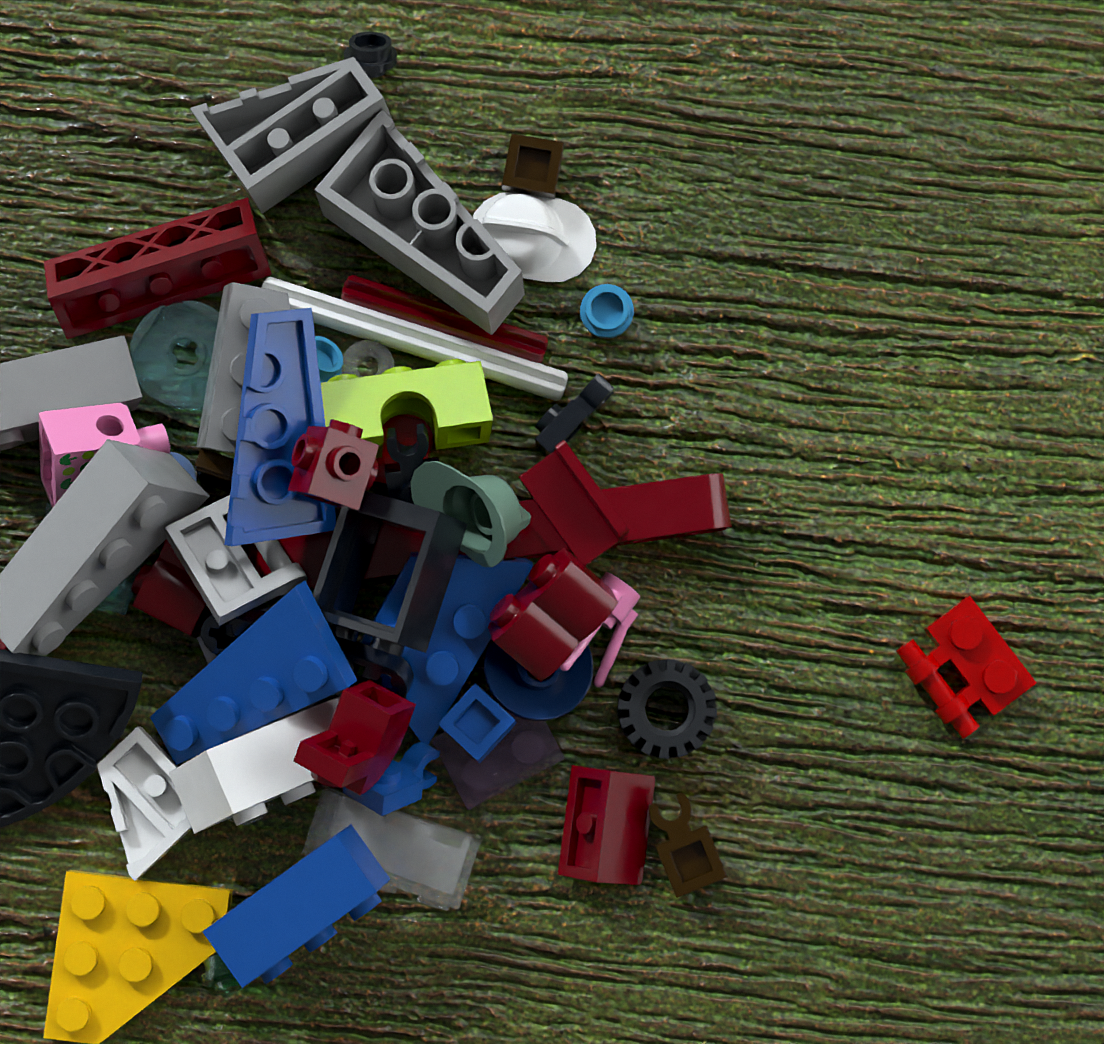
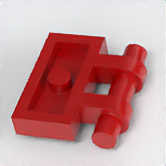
(979, 658)

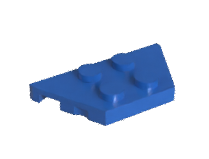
(457, 636)

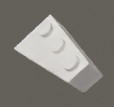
(250, 771)

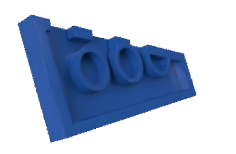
(276, 408)
(263, 675)

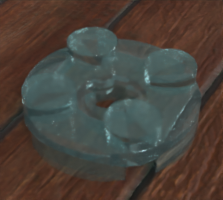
(153, 356)

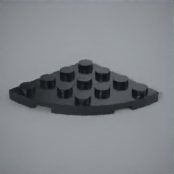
(56, 726)

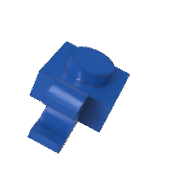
(401, 781)

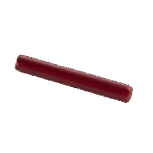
(442, 318)

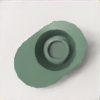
(479, 501)

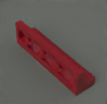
(157, 273)

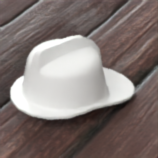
(540, 234)

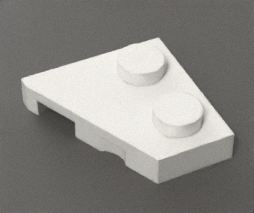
(143, 800)

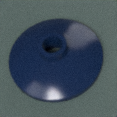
(530, 697)

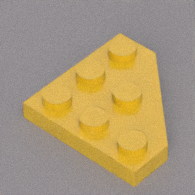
(124, 949)

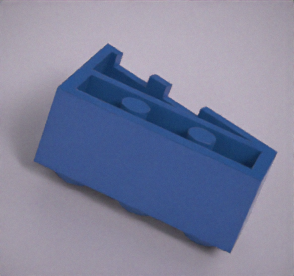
(298, 908)

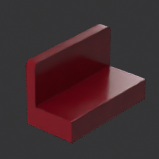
(574, 504)
(606, 826)

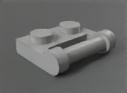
(225, 572)

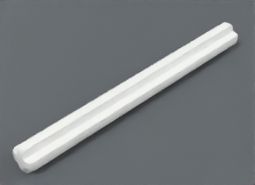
(423, 341)

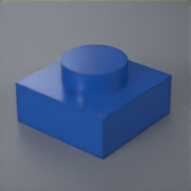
(477, 723)

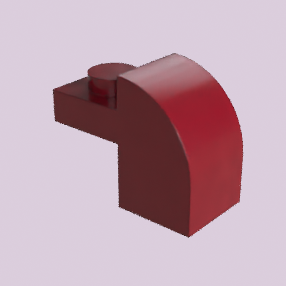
(359, 739)

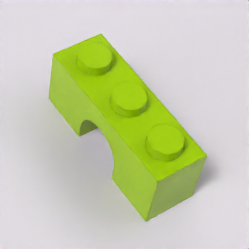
(446, 396)

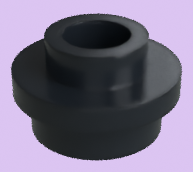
(372, 52)

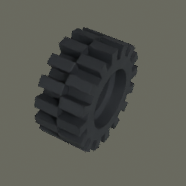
(700, 703)

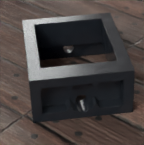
(349, 558)

